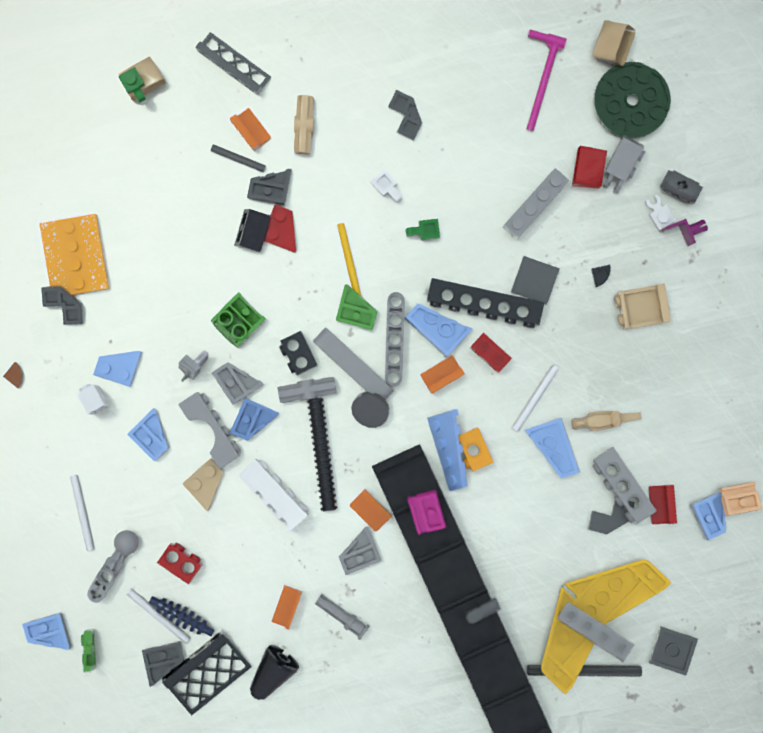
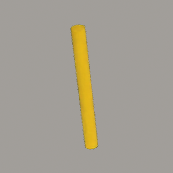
(348, 258)

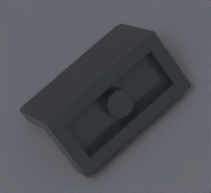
(252, 230)

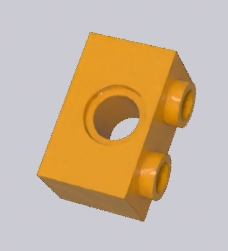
(483, 457)

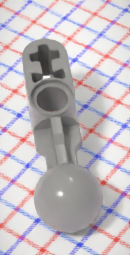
(125, 544)

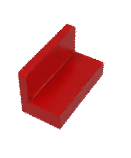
(664, 502)

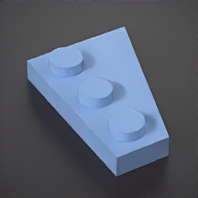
(437, 329)
(555, 446)

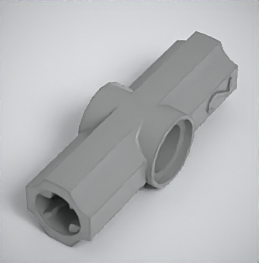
(306, 389)

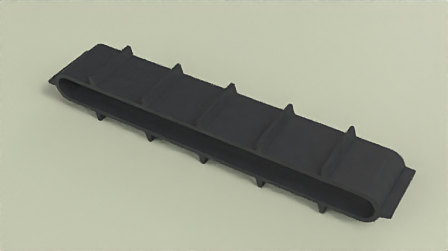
(455, 589)

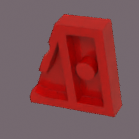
(281, 229)

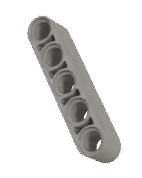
(394, 329)
(352, 364)

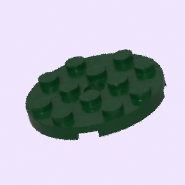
(627, 119)

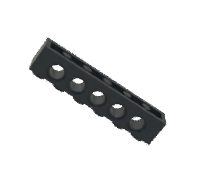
(533, 307)

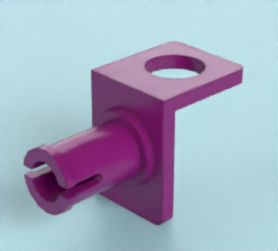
(688, 231)

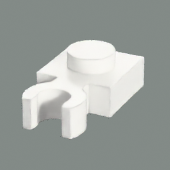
(661, 215)

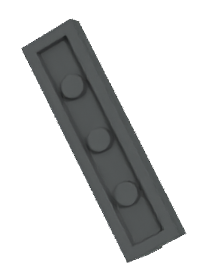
(227, 65)

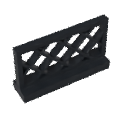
(196, 659)

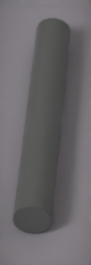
(238, 158)

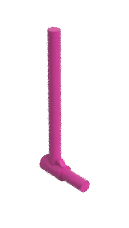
(554, 43)

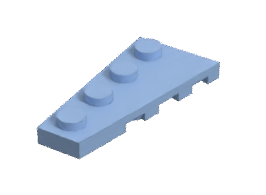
(446, 439)

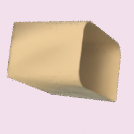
(614, 43)
(149, 74)

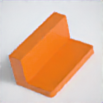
(250, 129)
(442, 374)
(370, 510)
(286, 606)

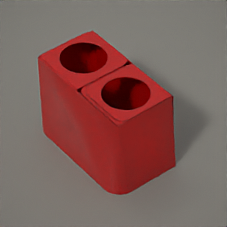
(589, 167)

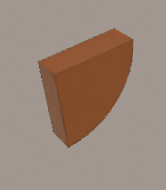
(14, 375)

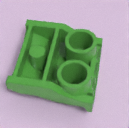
(237, 320)

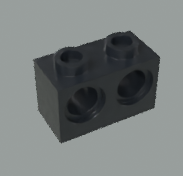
(302, 351)

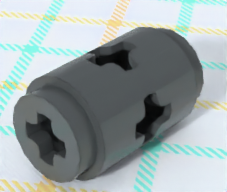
(690, 190)

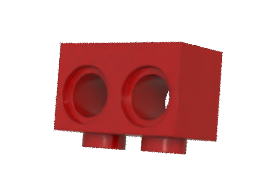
(490, 352)
(177, 567)

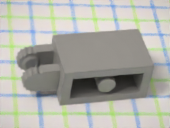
(623, 161)

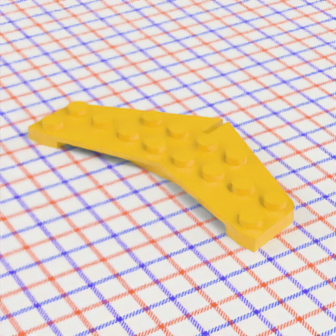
(604, 599)

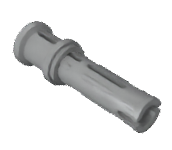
(349, 621)

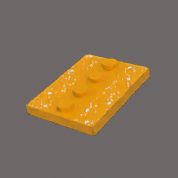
(75, 254)

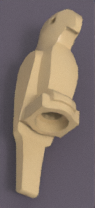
(603, 420)

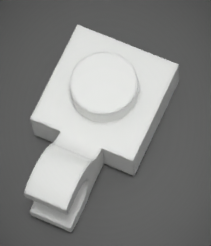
(385, 184)

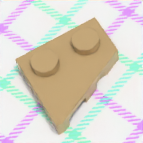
(204, 483)

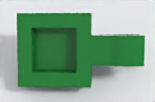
(132, 83)
(427, 230)

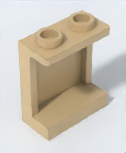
(643, 306)

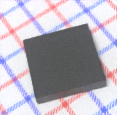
(535, 280)
(673, 650)

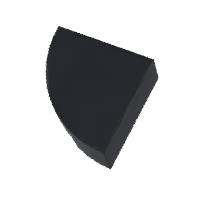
(600, 274)

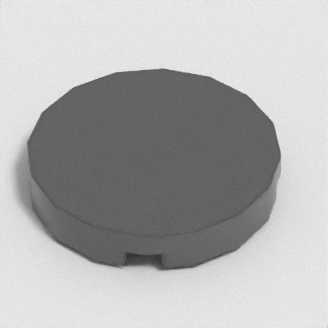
(370, 409)

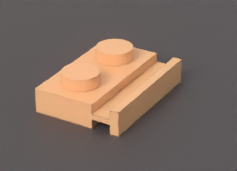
(740, 499)

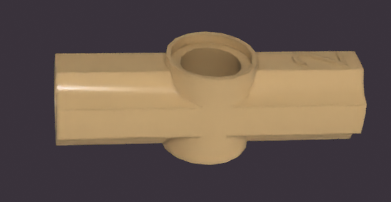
(303, 124)

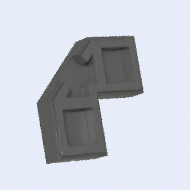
(406, 106)
(70, 305)
(605, 523)

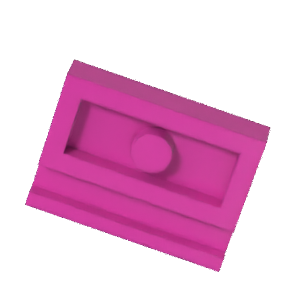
(426, 512)

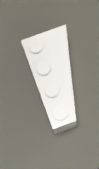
(273, 494)

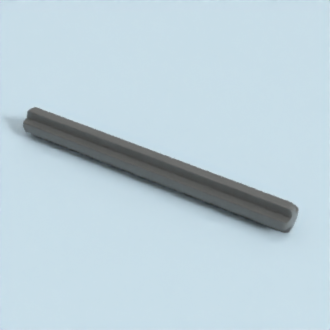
(595, 670)

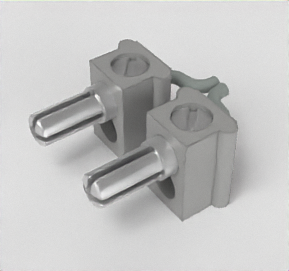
(191, 367)

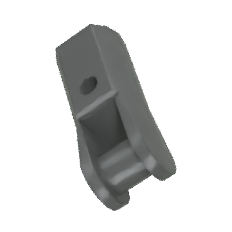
(483, 610)

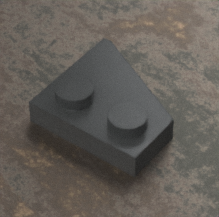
(270, 188)
(161, 660)

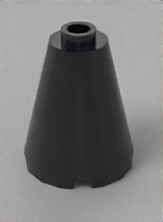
(272, 672)

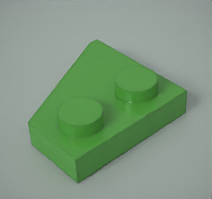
(355, 310)
(89, 652)

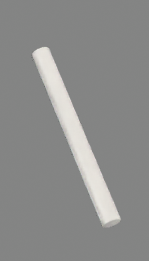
(535, 397)
(81, 512)
(152, 611)

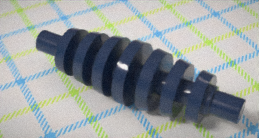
(181, 616)

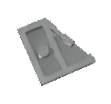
(235, 383)
(360, 553)

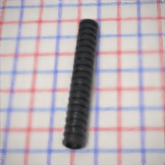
(322, 454)

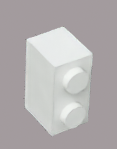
(92, 399)

